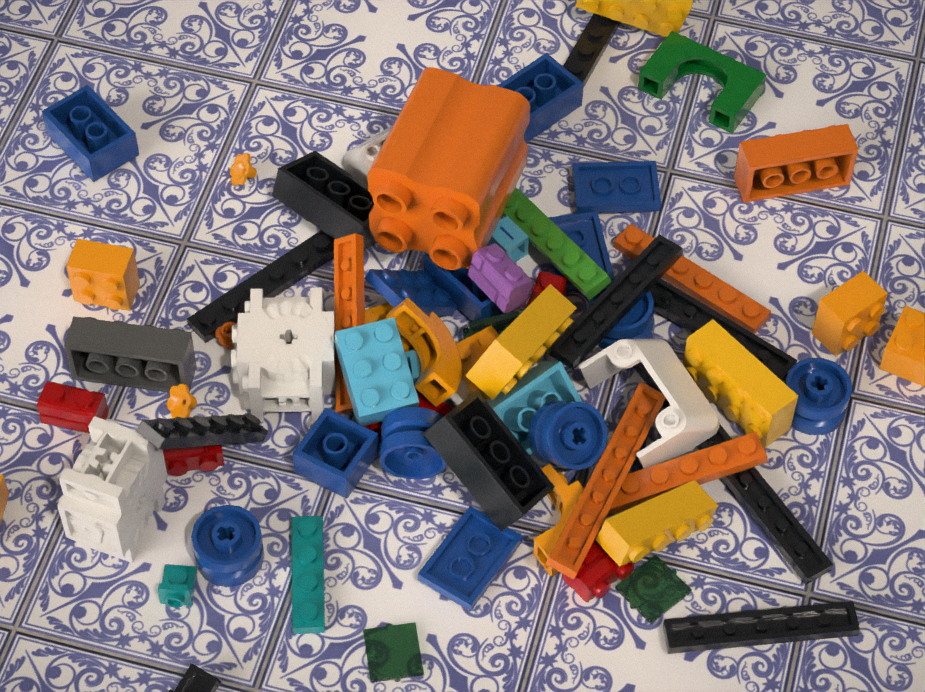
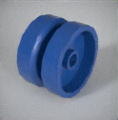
(636, 324)
(822, 395)
(567, 434)
(405, 448)
(228, 545)

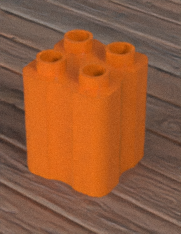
(448, 168)

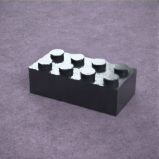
(325, 196)
(489, 460)

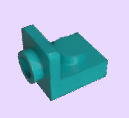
(177, 585)

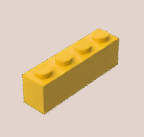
(657, 523)

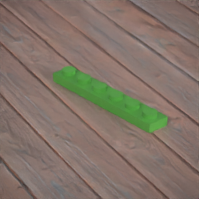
(556, 246)

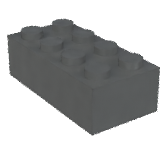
(129, 354)

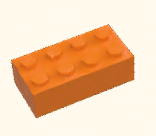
(795, 163)

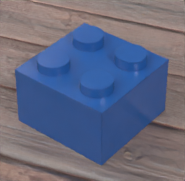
(336, 453)

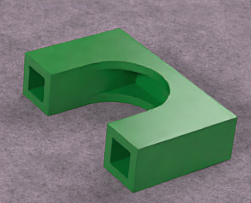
(683, 56)

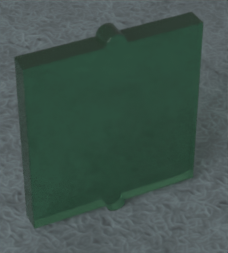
(498, 322)
(653, 589)
(393, 652)

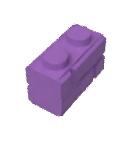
(500, 278)

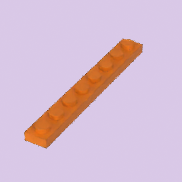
(605, 481)

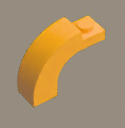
(435, 348)
(564, 499)

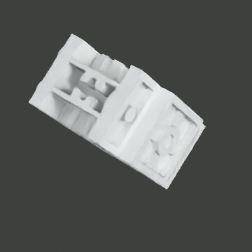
(284, 354)
(112, 489)

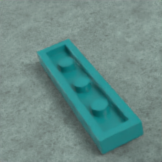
(308, 575)

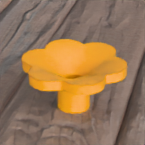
(242, 169)
(180, 401)

